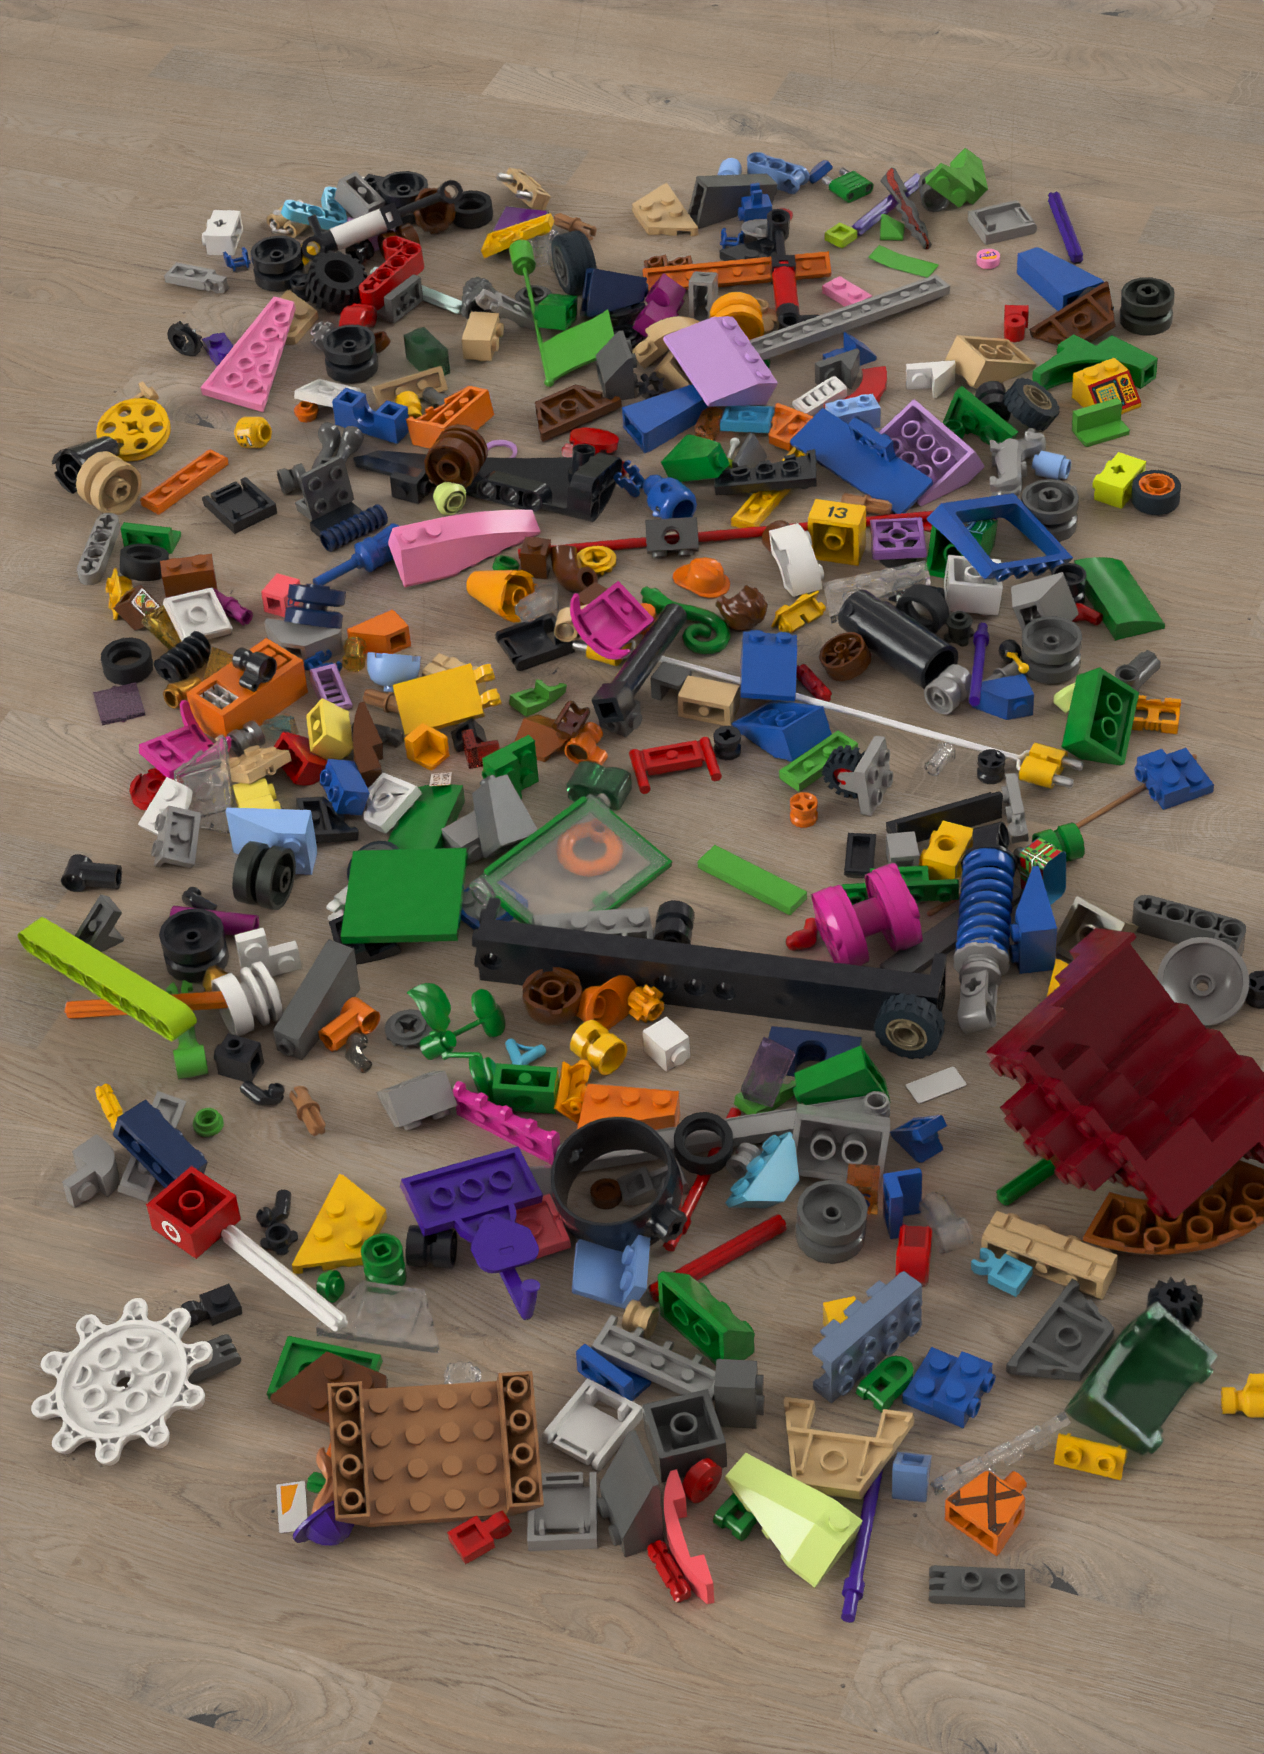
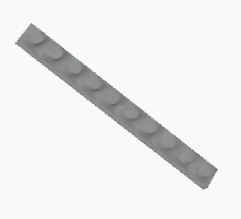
(850, 317)

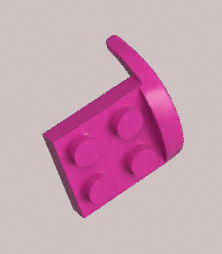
(610, 621)
(178, 746)

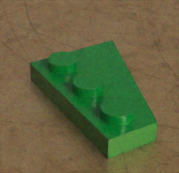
(978, 418)
(300, 1353)

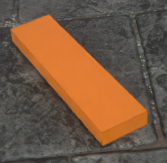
(184, 481)

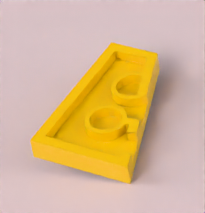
(503, 238)

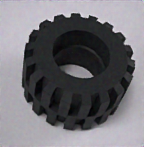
(334, 281)

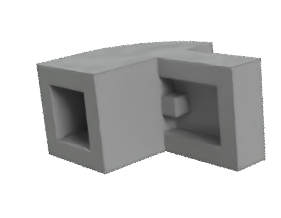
(95, 1171)

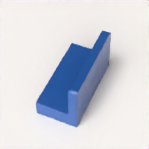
(901, 1198)
(609, 1375)

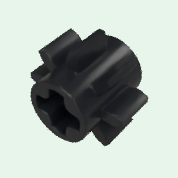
(655, 381)

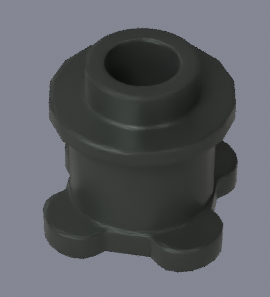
(959, 628)

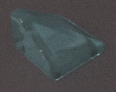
(281, 723)

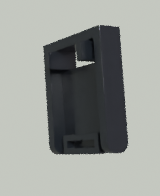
(238, 506)
(529, 645)

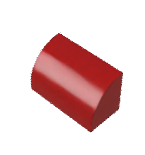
(305, 765)

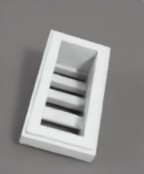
(826, 392)

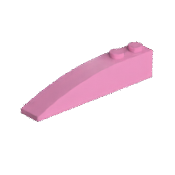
(453, 543)

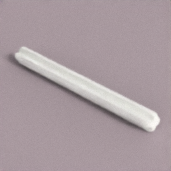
(284, 1278)

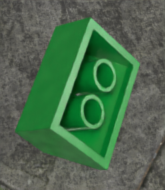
(1100, 718)
(703, 1319)

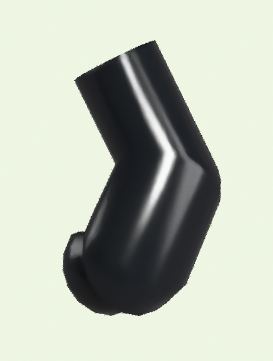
(260, 1097)

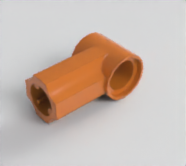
(354, 1017)

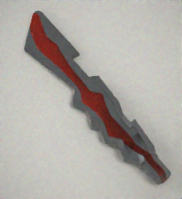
(907, 208)

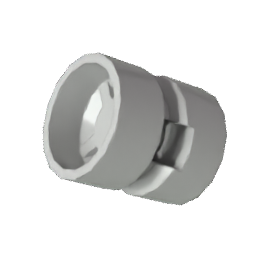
(948, 689)

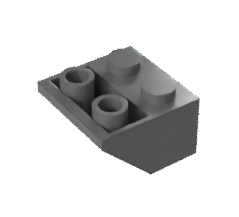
(615, 368)

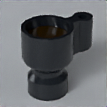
(256, 667)

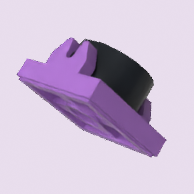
(897, 541)

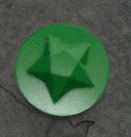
(505, 563)

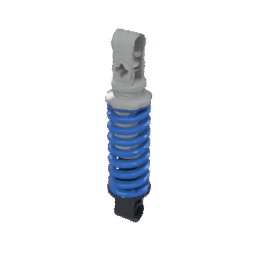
(984, 925)

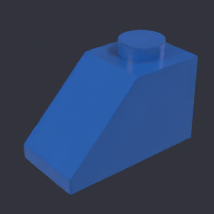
(1007, 697)

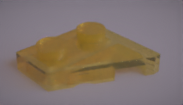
(161, 627)

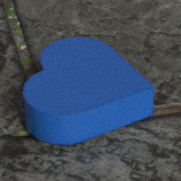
(820, 170)

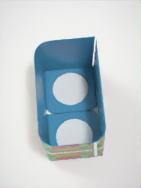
(1051, 864)

